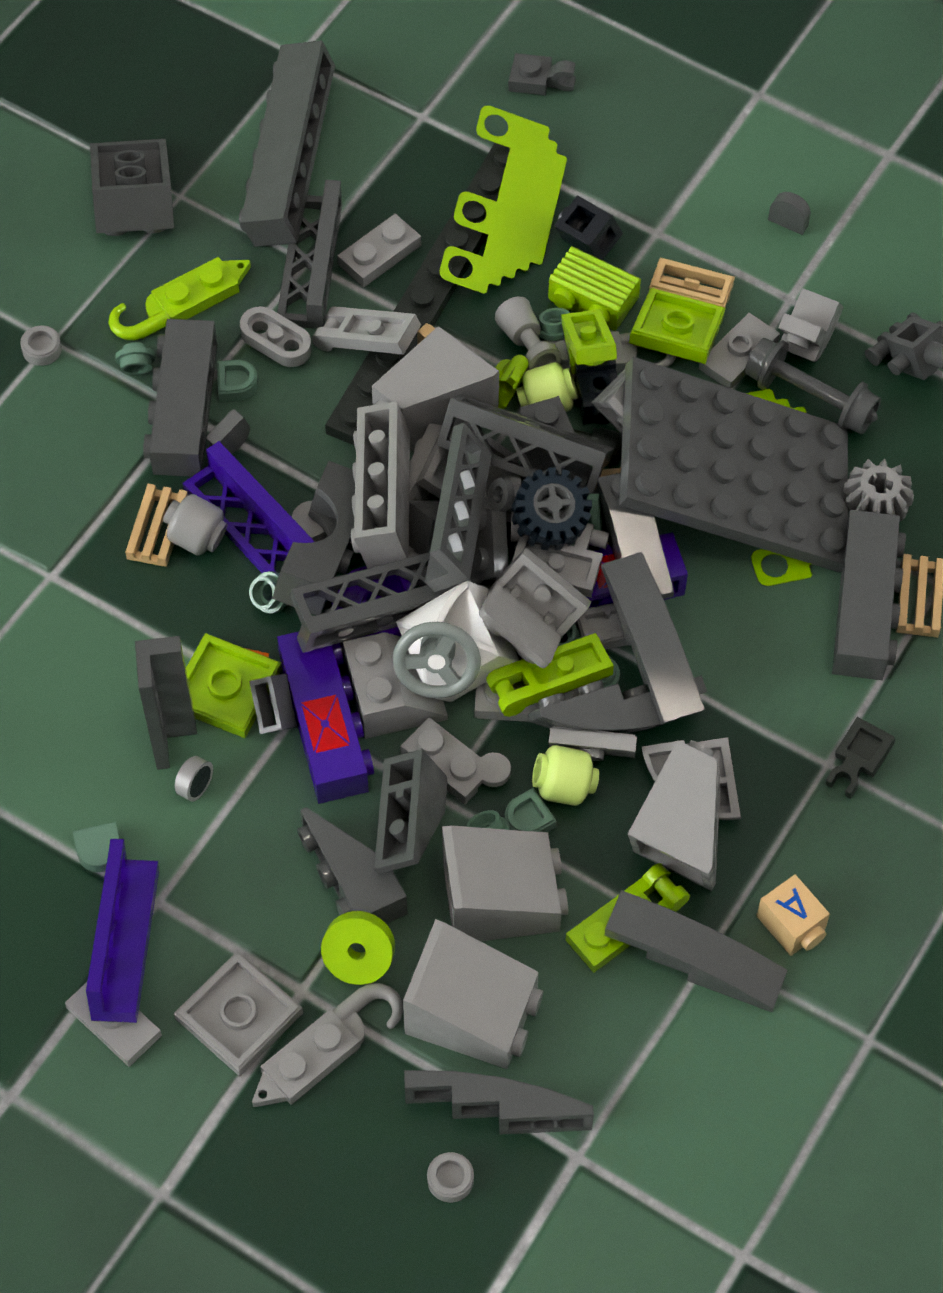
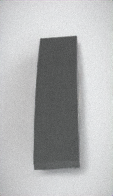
(652, 637)
(697, 950)
(516, 1103)

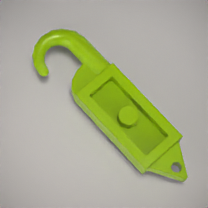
(184, 297)

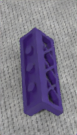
(258, 503)
(121, 936)

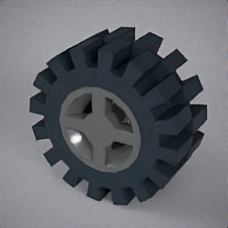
(554, 494)

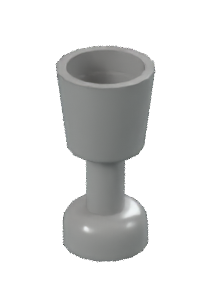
(522, 327)

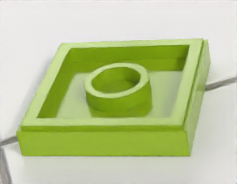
(677, 325)
(221, 685)

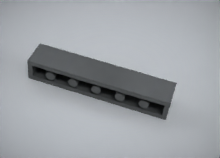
(287, 144)

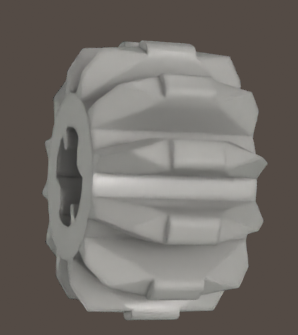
(879, 489)

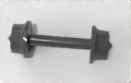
(768, 362)

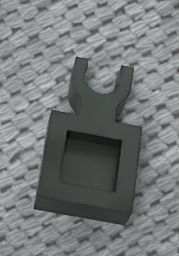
(861, 751)

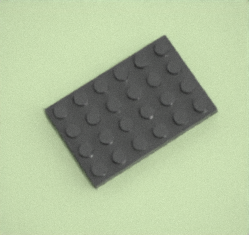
(733, 465)

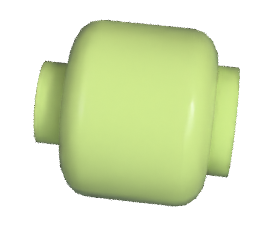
(546, 383)
(565, 775)

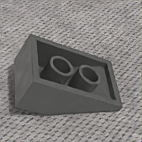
(131, 186)

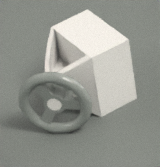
(449, 645)

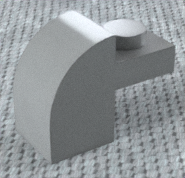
(810, 324)

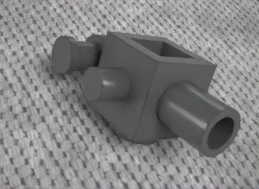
(914, 346)

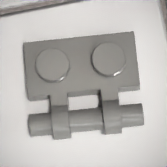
(574, 562)

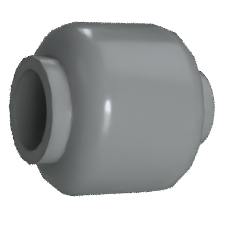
(195, 524)

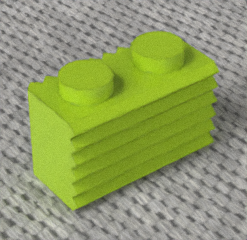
(592, 284)

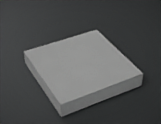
(238, 1013)

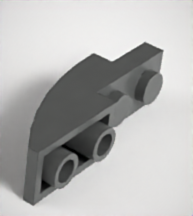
(602, 709)

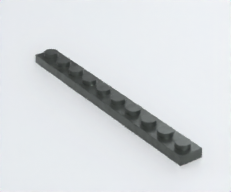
(426, 293)

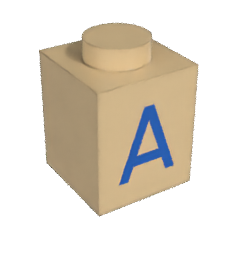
(793, 916)

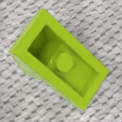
(588, 338)

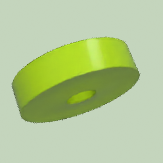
(354, 966)

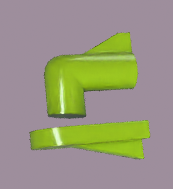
(510, 377)

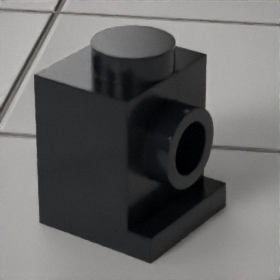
(588, 228)
(590, 383)

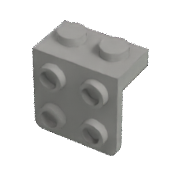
(532, 608)

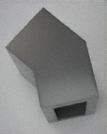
(280, 700)

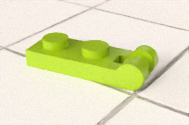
(571, 667)
(588, 936)

